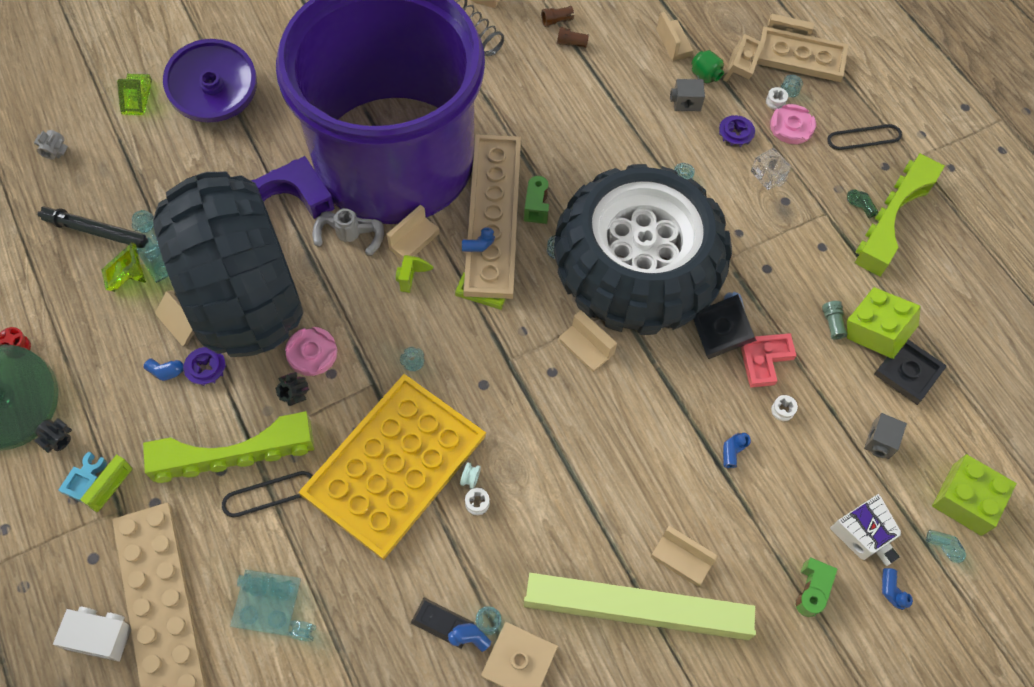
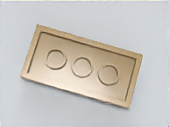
(803, 54)

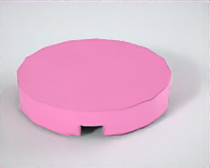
(792, 124)
(311, 351)

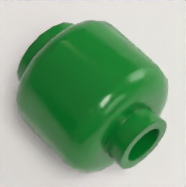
(707, 66)

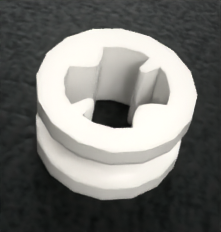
(778, 93)
(786, 401)
(470, 496)

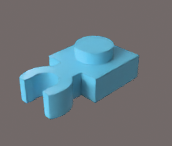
(81, 479)

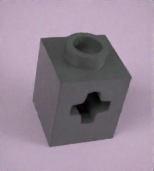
(688, 95)
(885, 436)

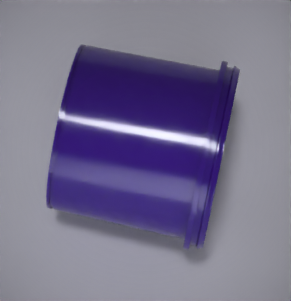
(375, 50)

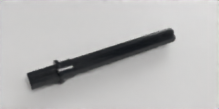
(61, 218)

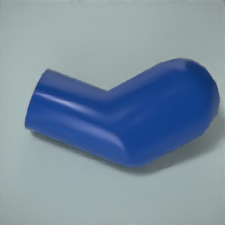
(164, 371)
(732, 447)
(469, 633)

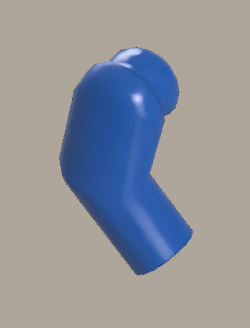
(481, 243)
(893, 594)

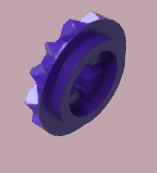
(742, 125)
(203, 356)

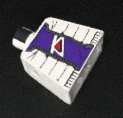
(869, 531)

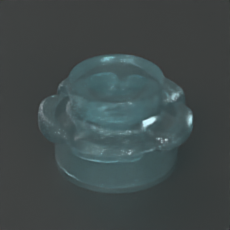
(139, 218)
(412, 365)

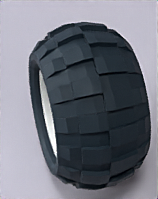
(643, 218)
(227, 264)

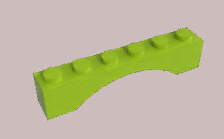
(882, 243)
(173, 459)

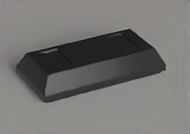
(437, 619)

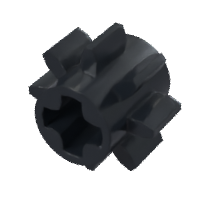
(292, 388)
(53, 435)

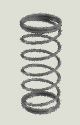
(500, 44)

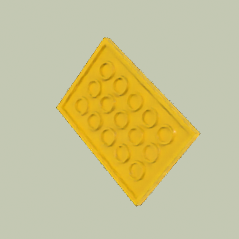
(392, 466)

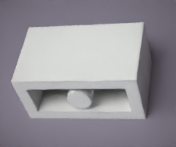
(93, 634)

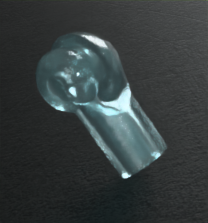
(949, 544)

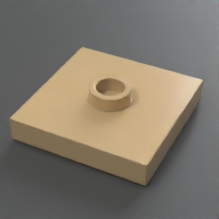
(518, 659)

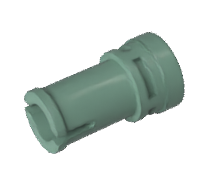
(834, 314)

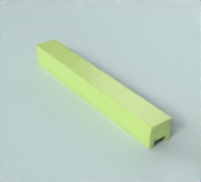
(640, 606)

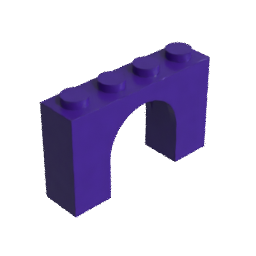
(298, 180)

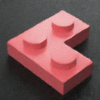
(762, 353)

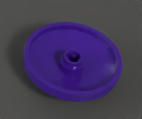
(210, 80)

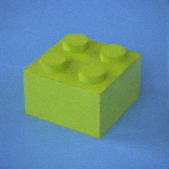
(883, 322)
(974, 495)

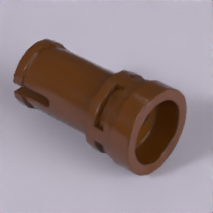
(552, 15)
(567, 37)

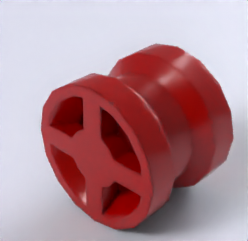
(11, 335)

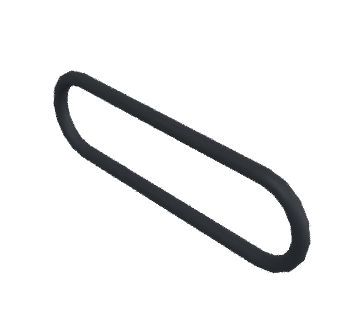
(865, 144)
(258, 486)

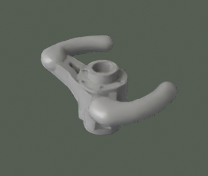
(349, 228)

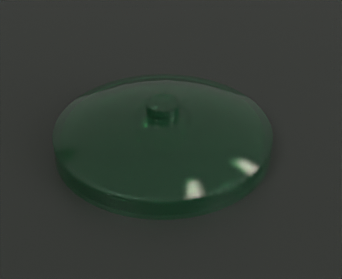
(26, 395)

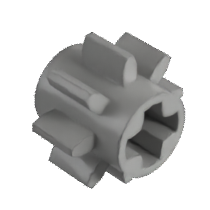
(50, 144)

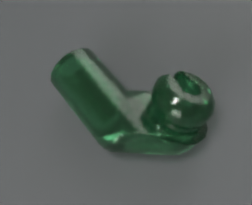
(863, 201)

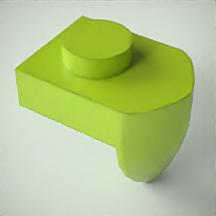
(406, 272)

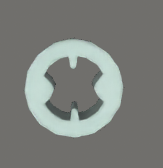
(470, 475)

